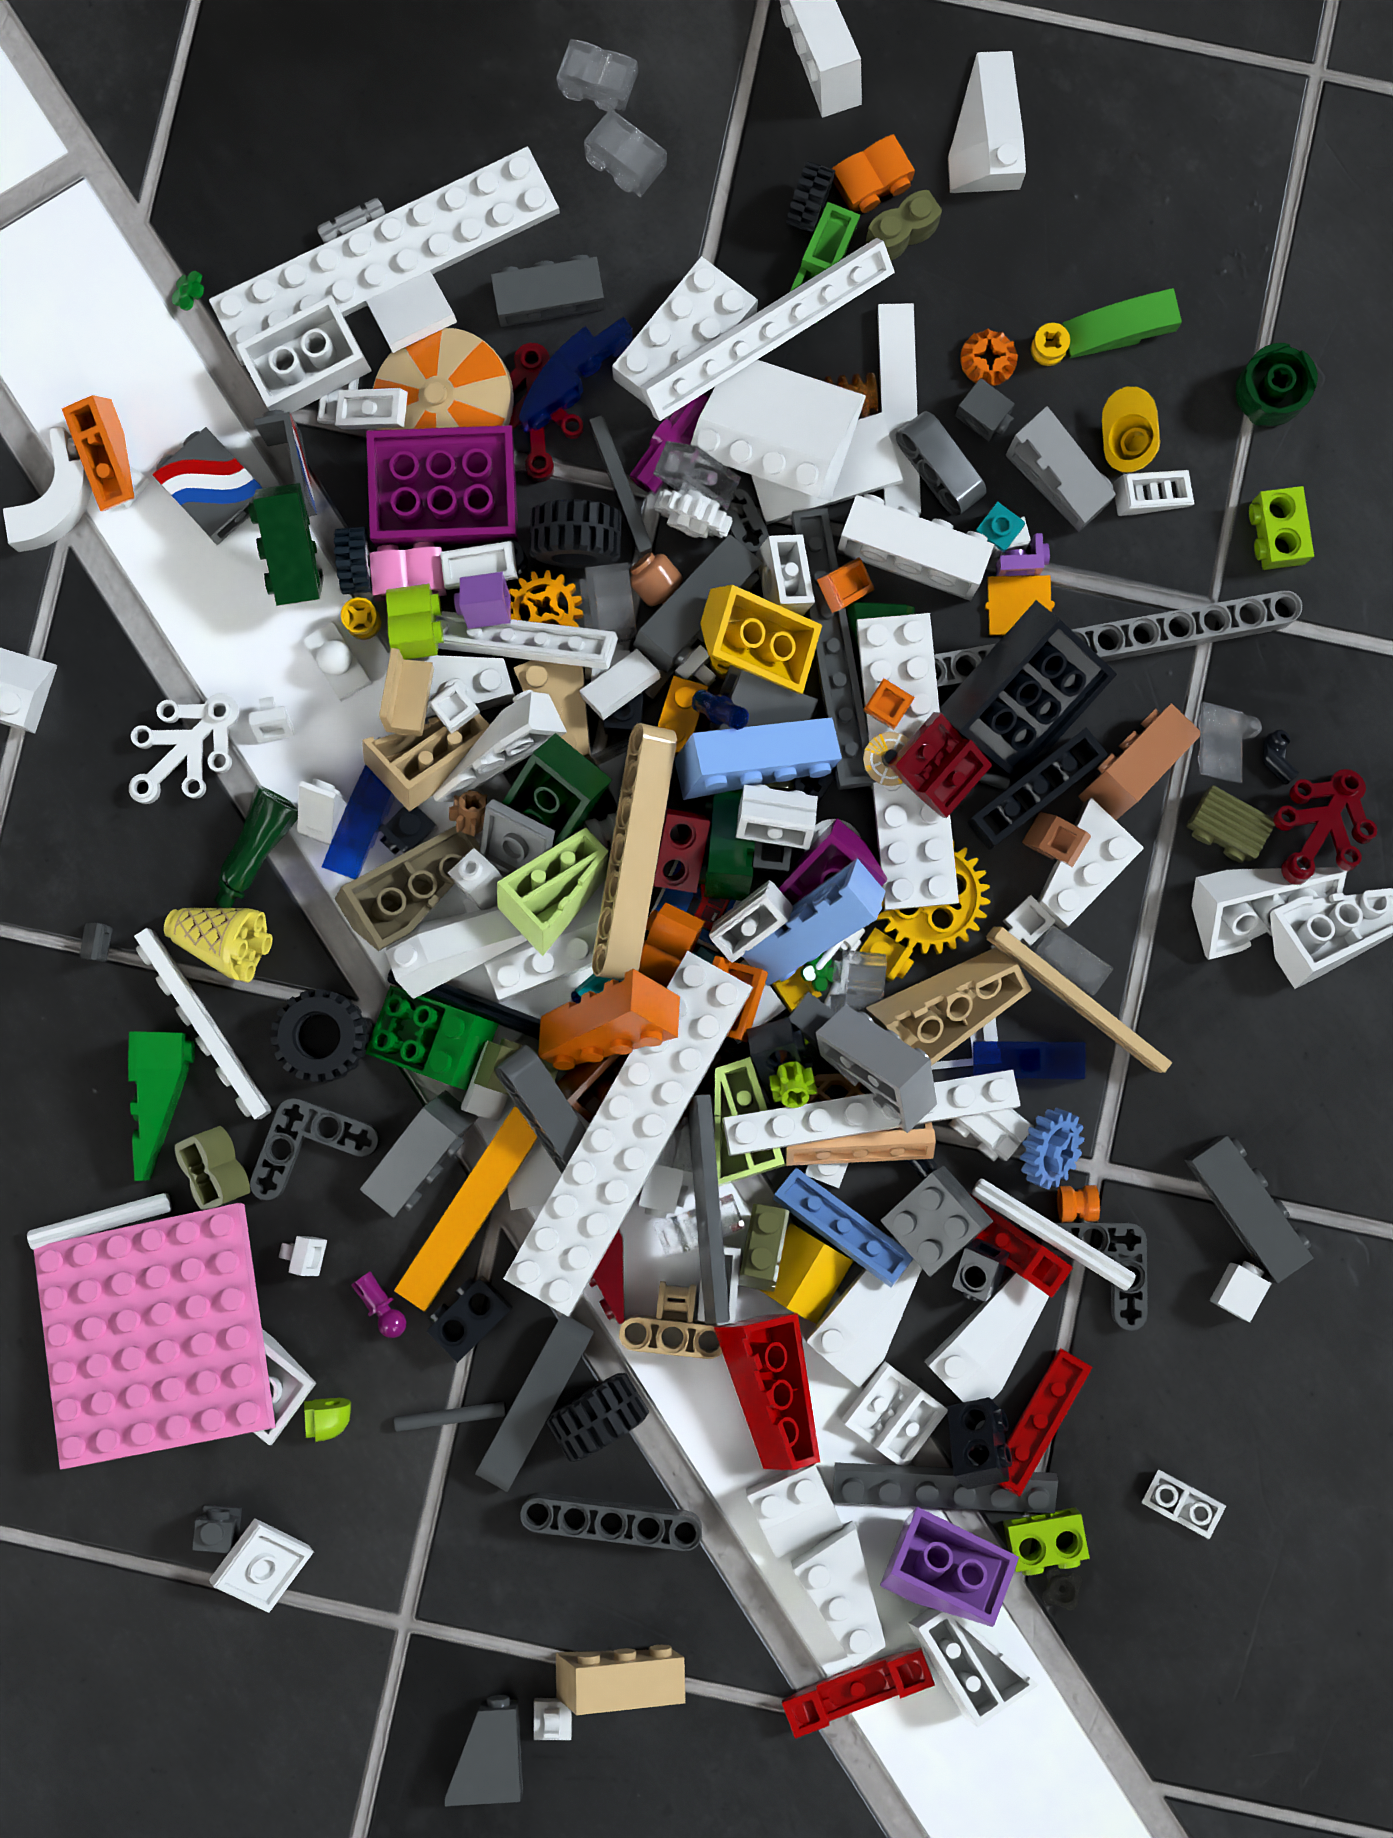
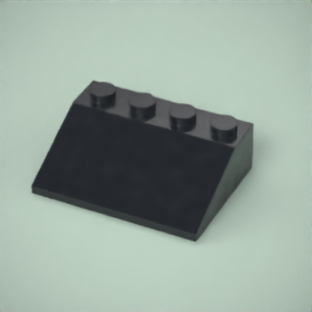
(1027, 691)

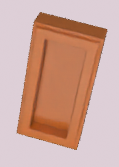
(845, 584)

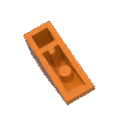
(101, 449)

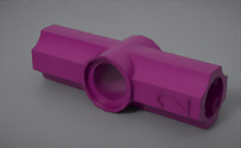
(677, 429)

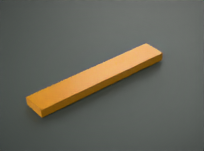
(468, 1211)

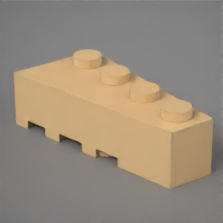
(953, 1003)

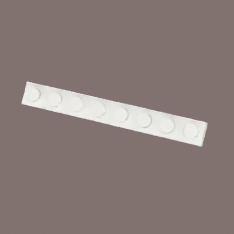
(767, 329)
(860, 1115)

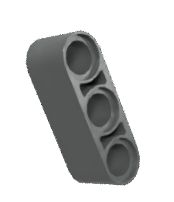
(941, 463)

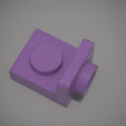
(1019, 563)

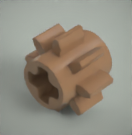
(469, 812)

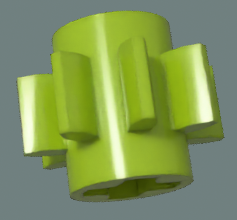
(792, 1084)

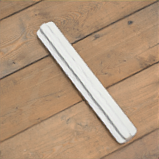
(100, 1220)

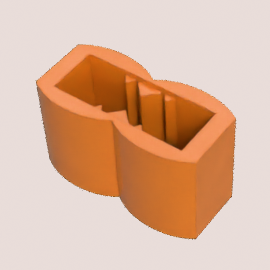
(873, 174)
(669, 938)

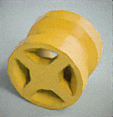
(1045, 351)

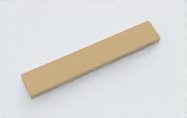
(1078, 1000)

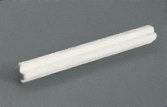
(1053, 1234)

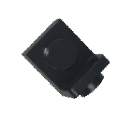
(406, 830)

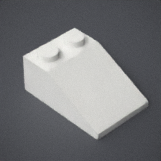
(287, 1384)

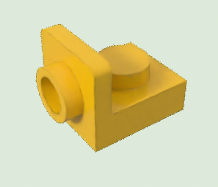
(896, 954)

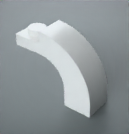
(59, 508)

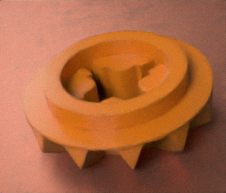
(977, 368)

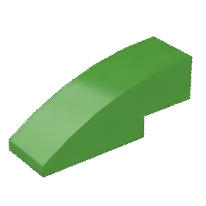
(828, 242)
(1123, 323)

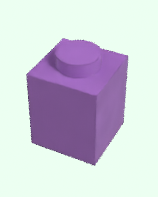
(484, 600)

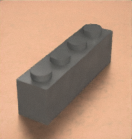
(676, 624)
(1249, 1208)

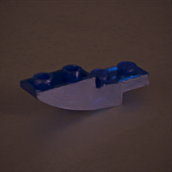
(560, 380)

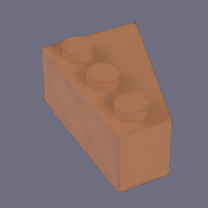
(1142, 761)

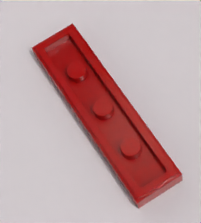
(1043, 1417)

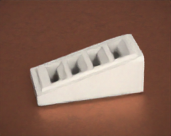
(1131, 498)

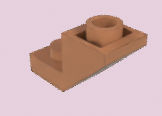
(1056, 838)

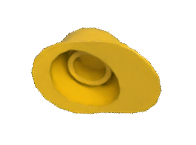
(1130, 429)

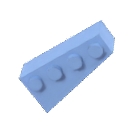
(756, 755)
(819, 922)

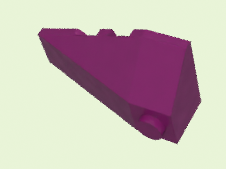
(825, 858)

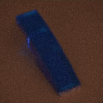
(359, 826)

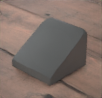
(96, 942)

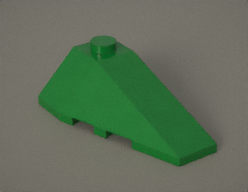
(159, 1068)

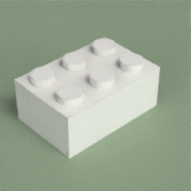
(303, 357)

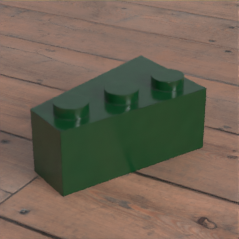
(729, 858)

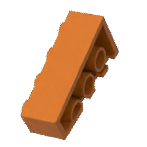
(609, 1022)

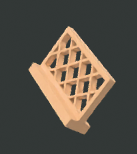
(867, 1147)

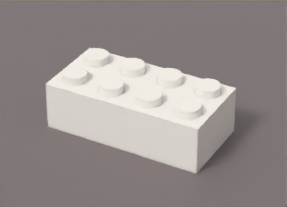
(690, 318)
(915, 546)

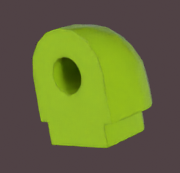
(326, 1417)

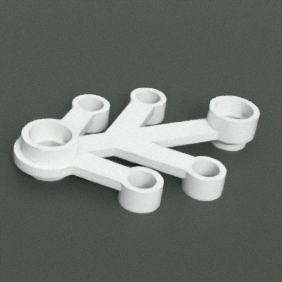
(188, 744)

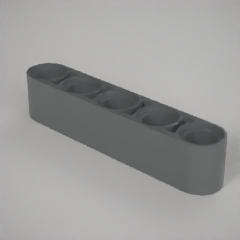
(542, 1104)
(534, 1402)
(593, 1528)

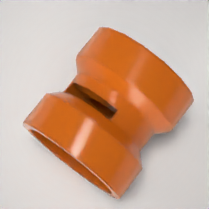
(1080, 1203)

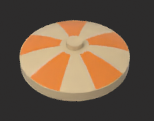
(449, 382)

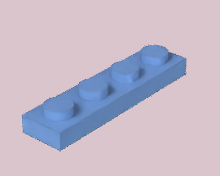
(843, 1227)

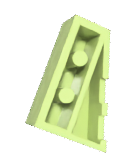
(553, 888)

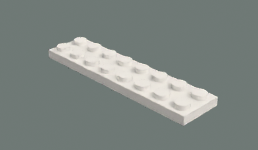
(911, 836)

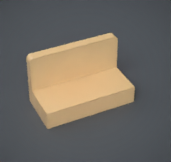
(405, 694)

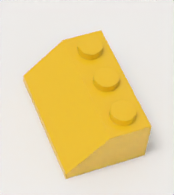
(759, 636)

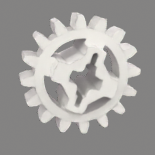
(693, 513)

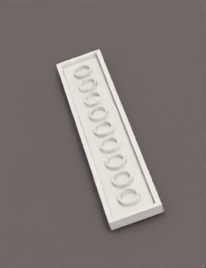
(394, 247)
(626, 1140)

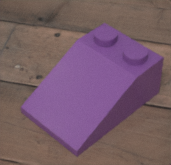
(949, 1569)

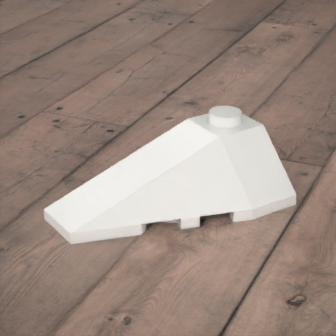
(989, 132)
(506, 742)
(1238, 902)
(449, 947)

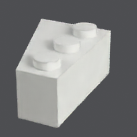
(1101, 861)

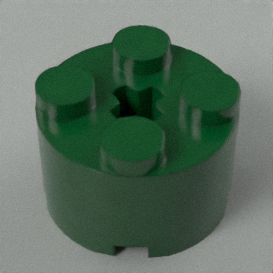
(1258, 389)

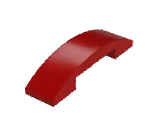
(1026, 1256)
(857, 1689)

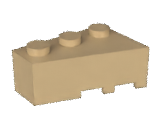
(563, 686)
(620, 1679)

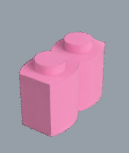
(404, 568)

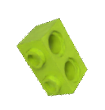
(1292, 528)
(1045, 1529)

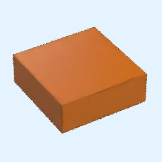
(888, 704)

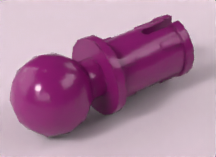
(390, 1321)

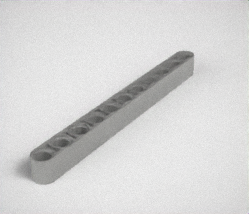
(1157, 628)

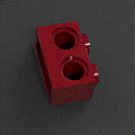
(687, 850)

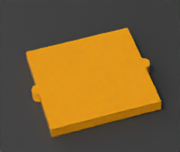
(1012, 596)

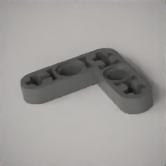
(306, 1128)
(1133, 1257)

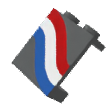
(281, 428)
(208, 484)

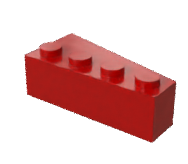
(772, 1387)

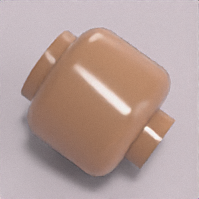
(655, 578)

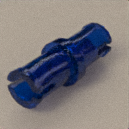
(720, 709)

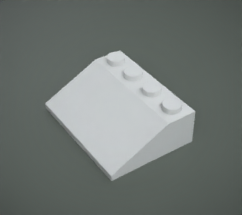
(780, 427)
(526, 969)

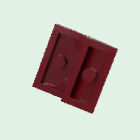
(940, 764)

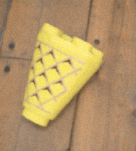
(222, 938)

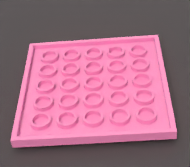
(153, 1337)

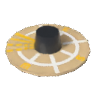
(878, 755)

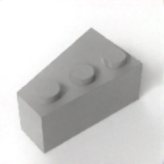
(1060, 469)
(881, 1062)

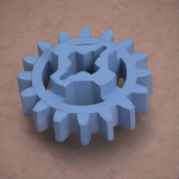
(1052, 1148)

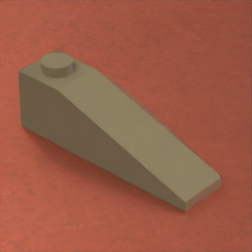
(404, 890)

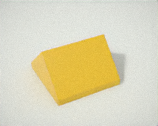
(808, 1274)

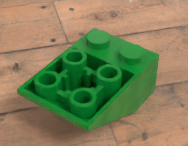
(430, 1038)

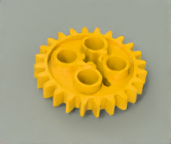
(919, 926)

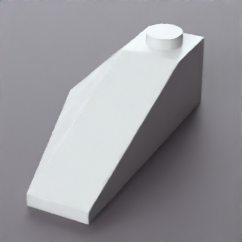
(1328, 931)
(863, 1323)
(988, 1343)

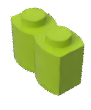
(413, 621)

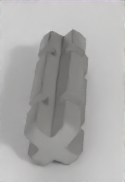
(351, 220)

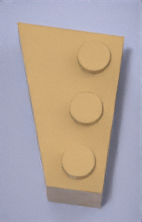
(419, 765)

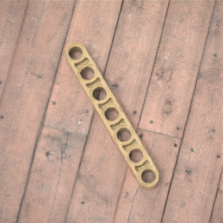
(634, 851)

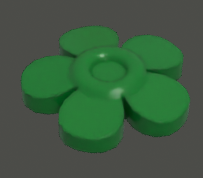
(188, 288)
(820, 977)

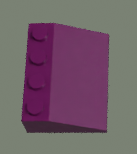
(442, 486)

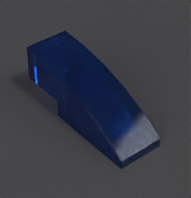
(1031, 1059)

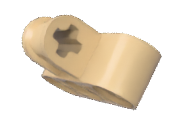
(671, 1314)

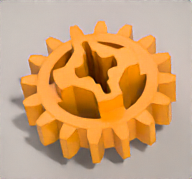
(550, 596)

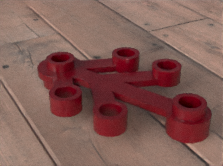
(529, 373)
(1328, 820)

